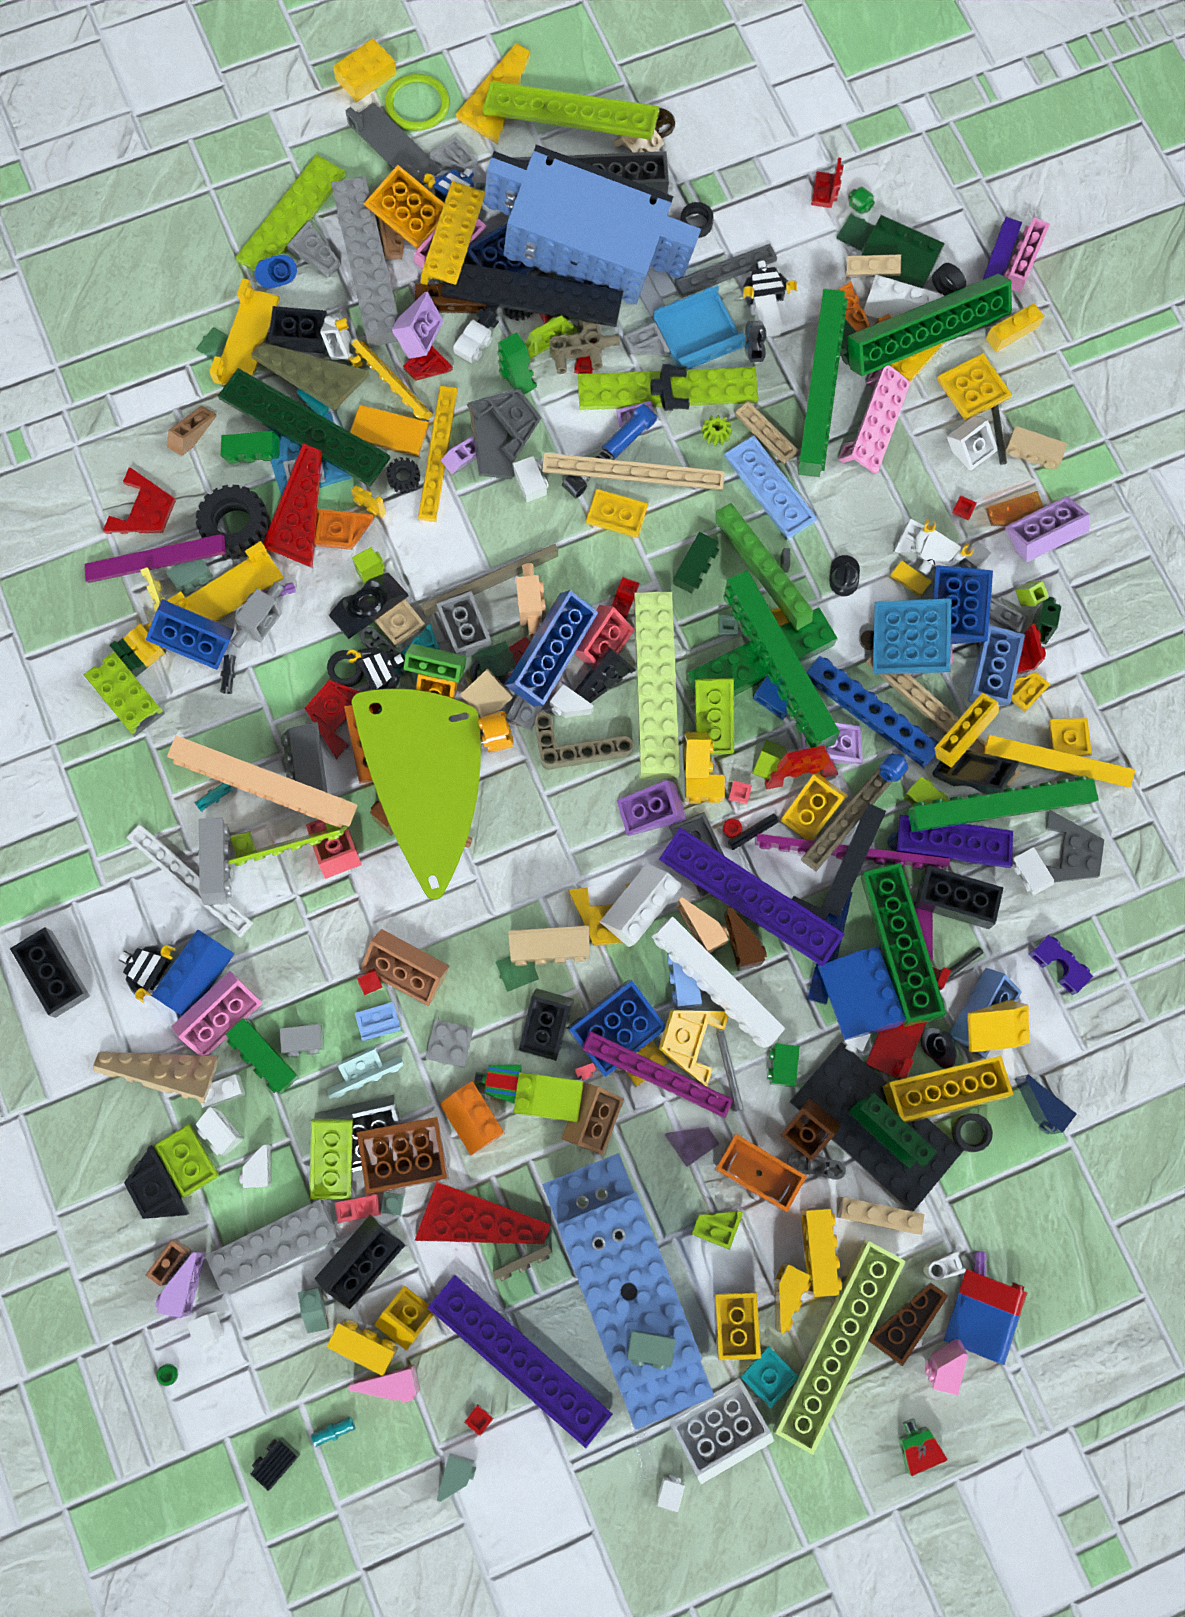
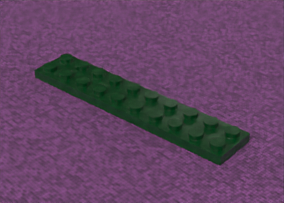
(304, 426)

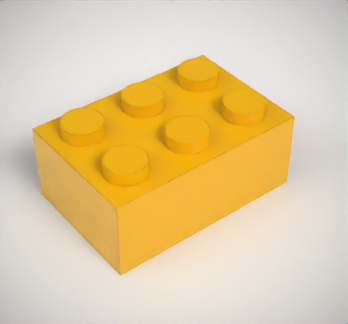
(364, 70)
(736, 1326)
(363, 1346)

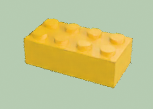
(820, 1252)

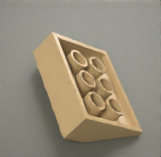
(549, 945)

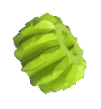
(723, 433)

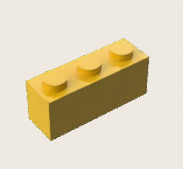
(1015, 327)

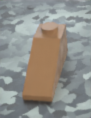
(189, 430)

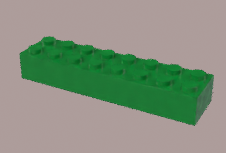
(745, 666)
(903, 944)

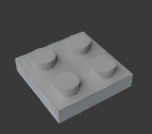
(449, 1043)

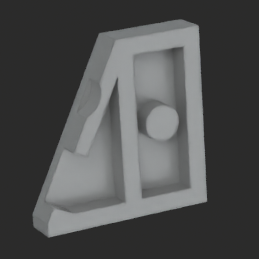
(646, 341)

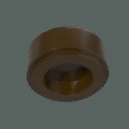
(867, 640)

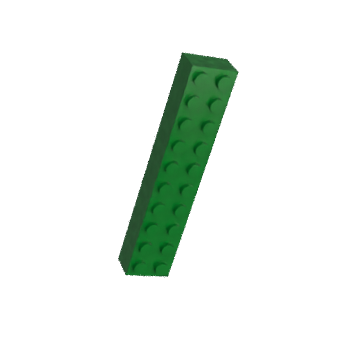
(929, 324)
(823, 383)
(780, 661)

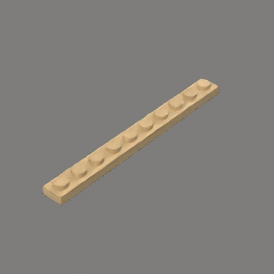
(633, 471)
(930, 707)

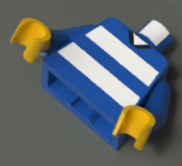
(443, 182)

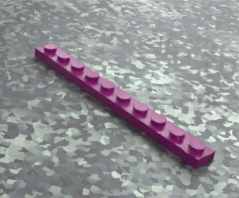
(878, 856)

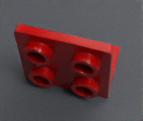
(827, 186)
(1032, 651)

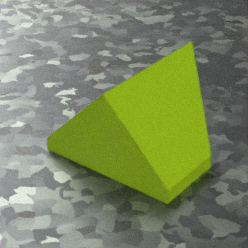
(769, 759)

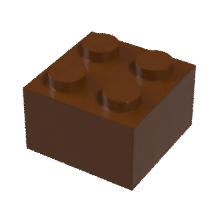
(810, 1129)

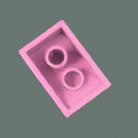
(392, 1385)

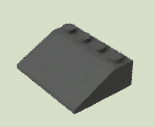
(365, 1116)

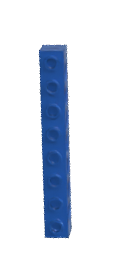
(874, 721)

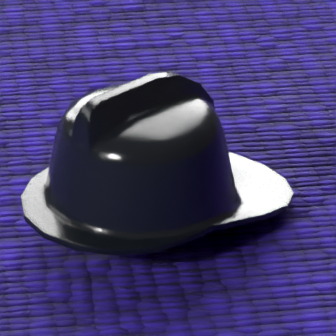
(844, 575)
(939, 1047)

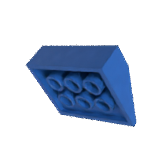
(970, 598)
(862, 993)
(621, 1018)

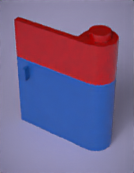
(986, 1316)

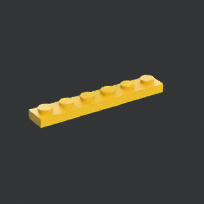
(395, 383)

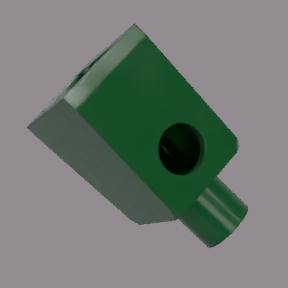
(1048, 615)

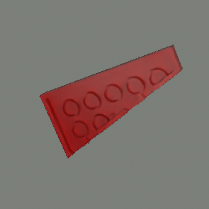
(295, 519)
(467, 1218)

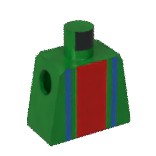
(500, 1081)

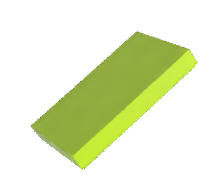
(186, 1160)

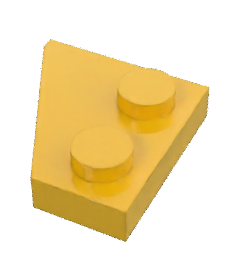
(364, 498)
(1028, 690)

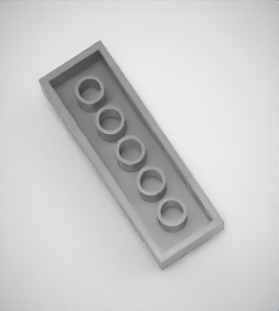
(272, 1246)

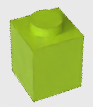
(1031, 593)

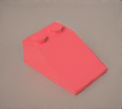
(334, 855)

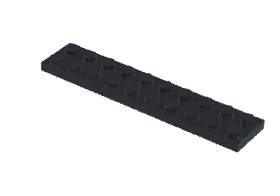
(536, 294)

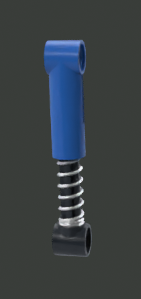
(641, 420)

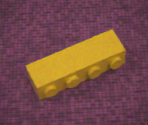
(966, 729)

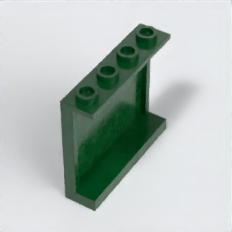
(891, 1131)

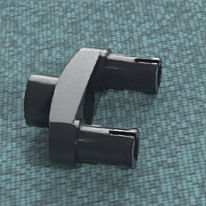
(663, 387)

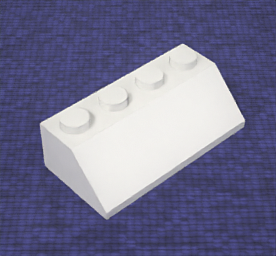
(895, 298)
(640, 904)

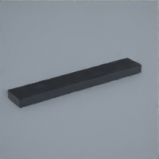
(853, 860)

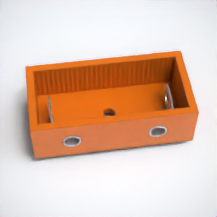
(778, 1180)

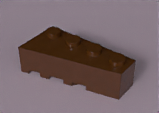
(906, 1327)

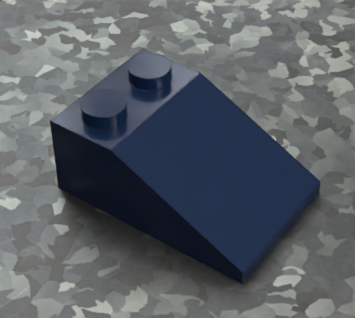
(1045, 1107)

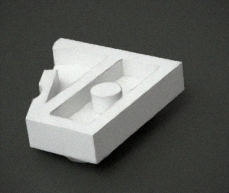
(908, 538)

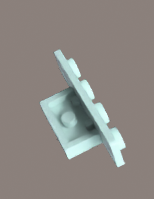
(362, 1069)

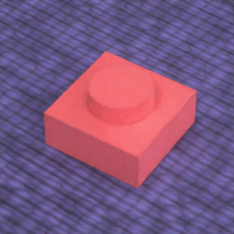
(740, 792)
(586, 1071)

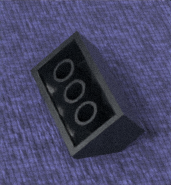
(359, 1262)

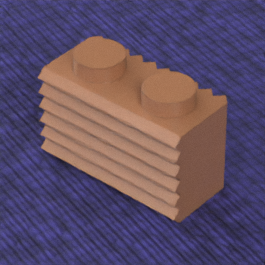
(168, 1262)

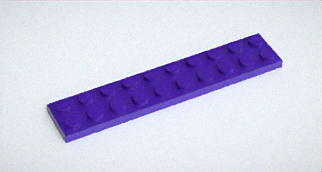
(751, 897)
(520, 1361)

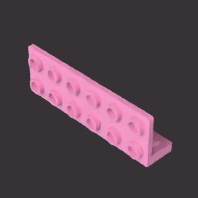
(878, 419)

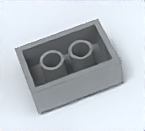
(464, 625)

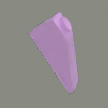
(460, 456)

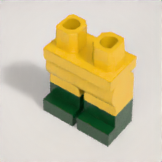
(136, 651)

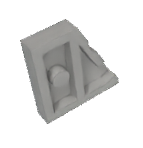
(454, 155)

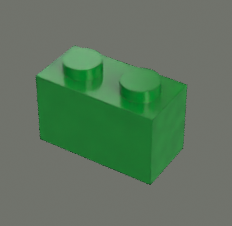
(784, 1065)

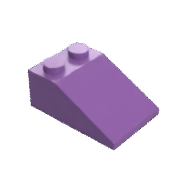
(651, 808)

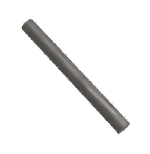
(729, 1071)

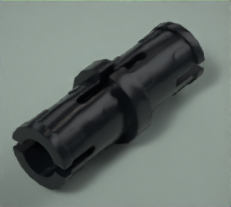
(228, 674)

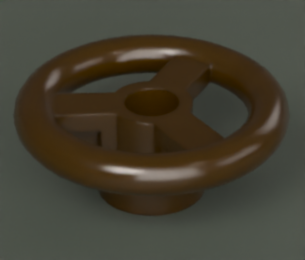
(663, 120)

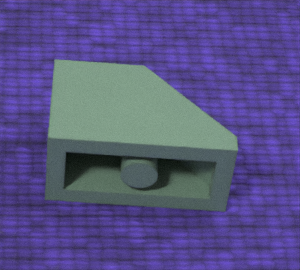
(313, 1309)
(456, 1475)

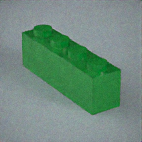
(261, 1056)

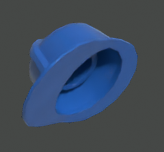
(275, 271)

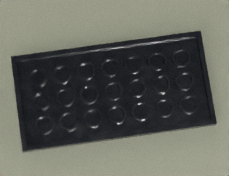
(836, 1088)

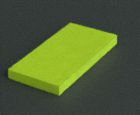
(716, 712)
(331, 1158)

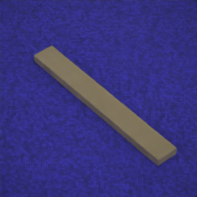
(493, 578)
(845, 821)

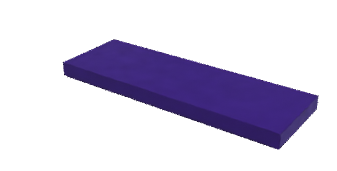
(958, 843)

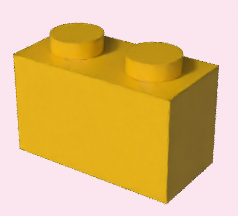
(705, 789)

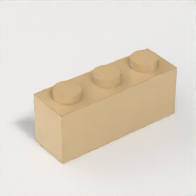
(873, 265)
(1035, 448)

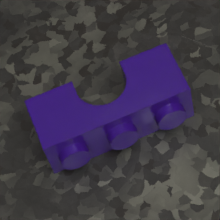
(1074, 975)

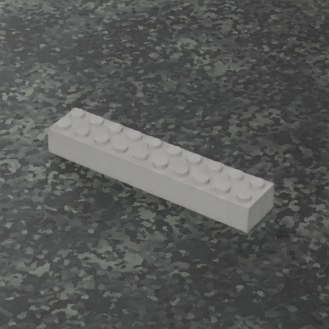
(366, 260)

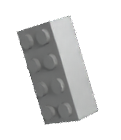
(213, 861)

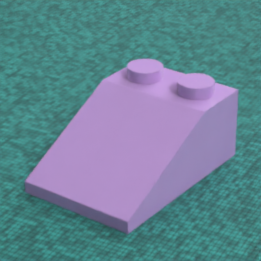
(418, 327)
(847, 746)
(180, 1292)

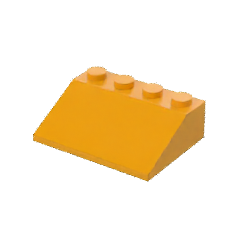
(406, 206)

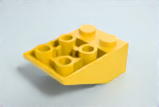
(788, 1289)

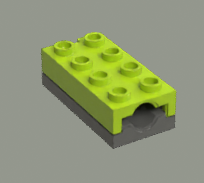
(124, 694)

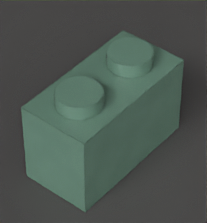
(189, 575)
(651, 1349)

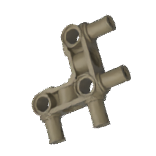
(585, 344)

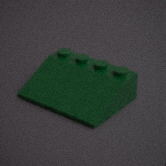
(916, 249)

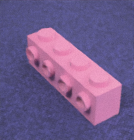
(1027, 253)

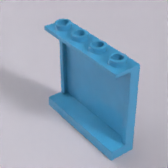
(698, 329)

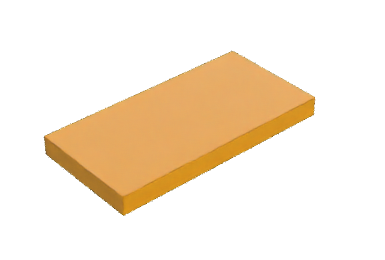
(390, 430)

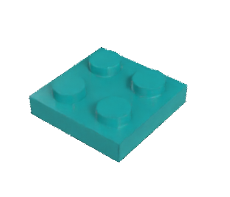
(769, 1377)

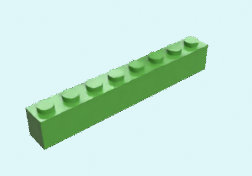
(764, 566)

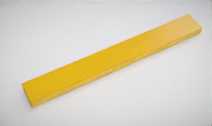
(438, 449)
(1059, 761)

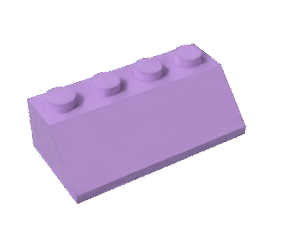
(1048, 528)

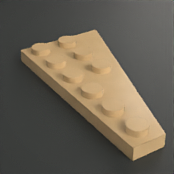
(163, 1072)

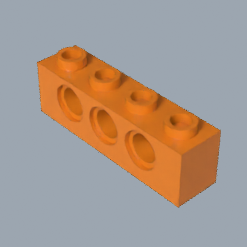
(362, 770)

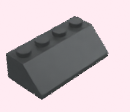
(304, 756)

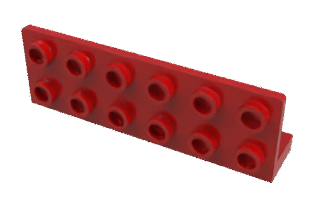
(896, 1046)

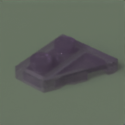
(692, 1143)

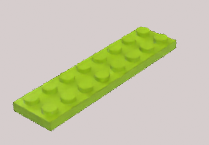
(291, 212)

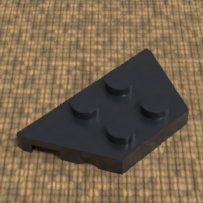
(154, 1189)

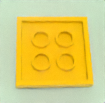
(974, 387)

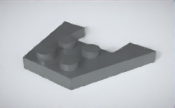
(515, 415)
(1080, 850)

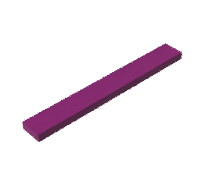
(155, 558)
(657, 1074)

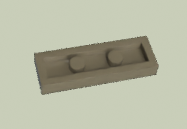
(522, 1263)

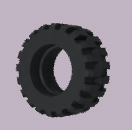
(228, 500)

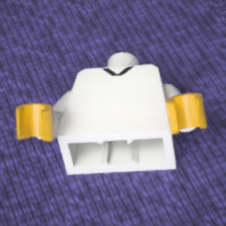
(338, 339)
(937, 549)

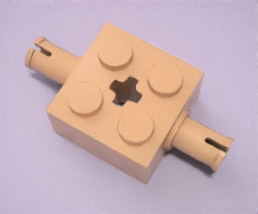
(530, 599)

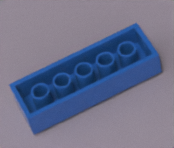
(551, 648)

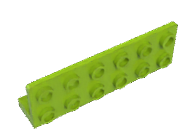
(246, 850)

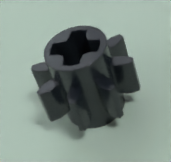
(487, 317)

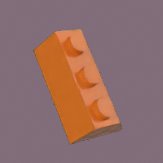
(471, 1118)

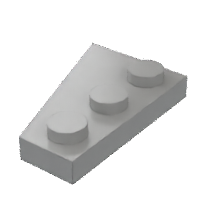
(313, 250)

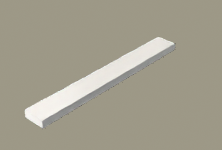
(186, 878)

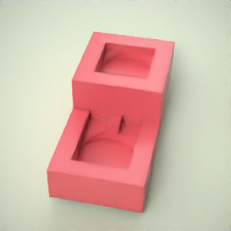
(357, 1208)

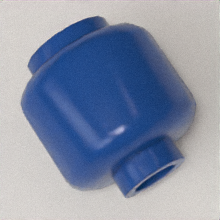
(893, 767)

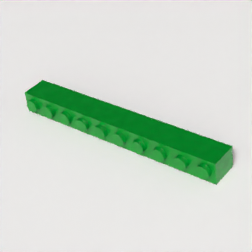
(1001, 805)

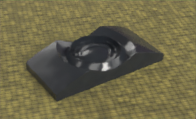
(368, 604)
(978, 771)

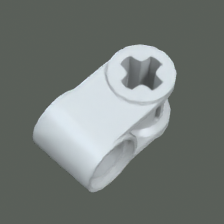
(948, 1266)

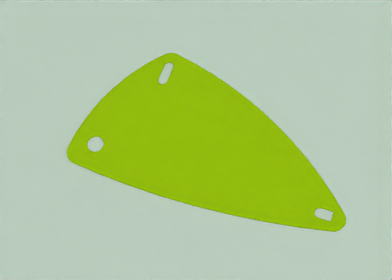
(423, 775)

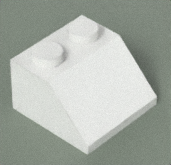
(973, 442)
(218, 1131)

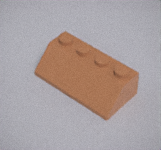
(405, 967)

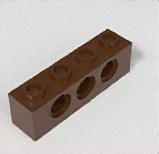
(447, 305)

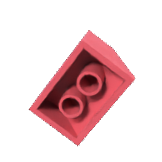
(606, 631)

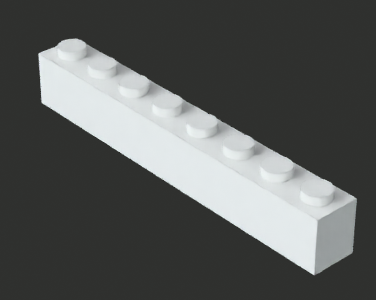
(717, 982)

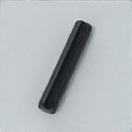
(752, 832)

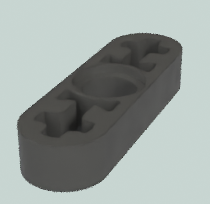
(369, 644)
(830, 1174)

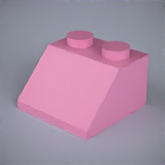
(947, 1367)

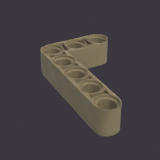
(576, 749)

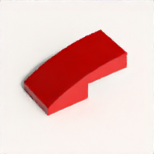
(625, 596)

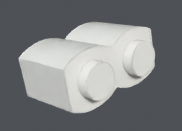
(472, 342)

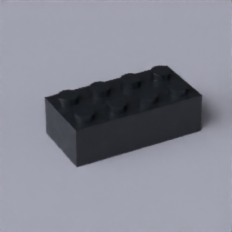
(959, 897)
(49, 972)

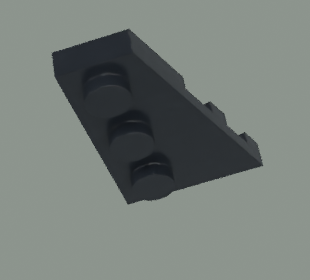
(605, 673)

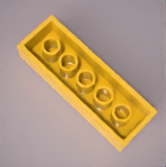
(949, 1089)

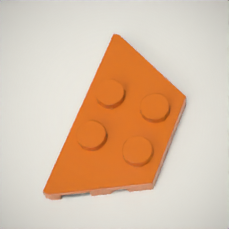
(340, 528)

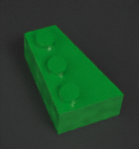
(514, 363)

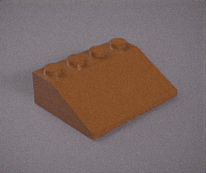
(402, 1156)

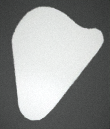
(859, 177)

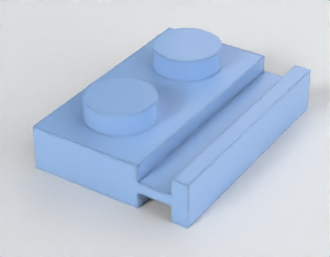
(378, 1021)

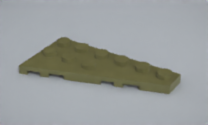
(318, 377)

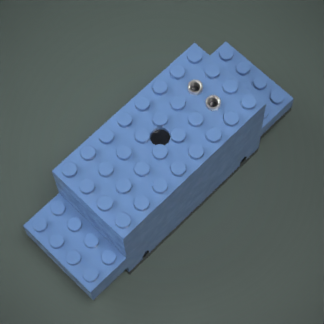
(586, 222)
(627, 1287)

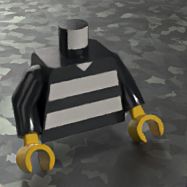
(767, 282)
(379, 667)
(145, 968)

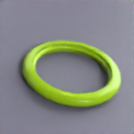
(417, 78)

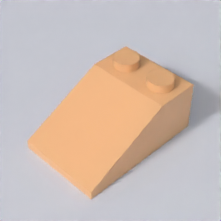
(702, 926)

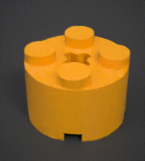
(496, 732)

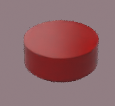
(732, 828)

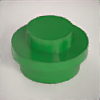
(167, 1374)

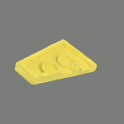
(154, 587)

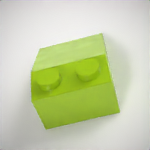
(548, 1097)

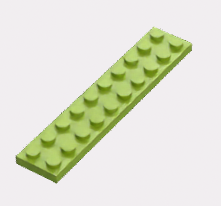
(571, 110)
(700, 386)

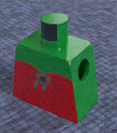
(919, 1449)

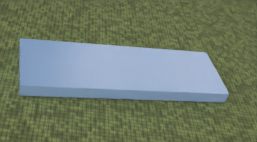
(770, 487)

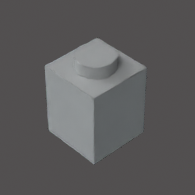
(978, 557)

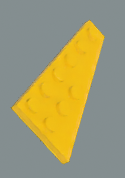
(507, 71)

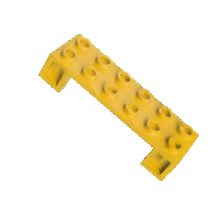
(453, 233)
(246, 334)
(232, 587)

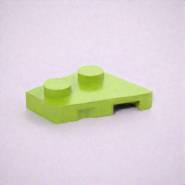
(718, 1227)

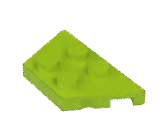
(540, 337)

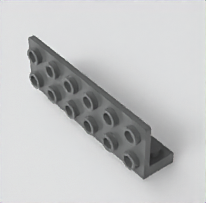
(391, 142)

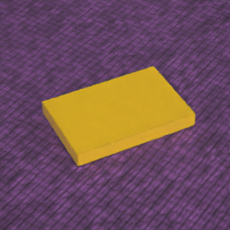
(617, 513)

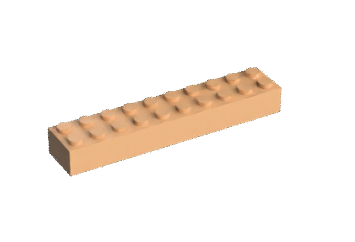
(262, 782)

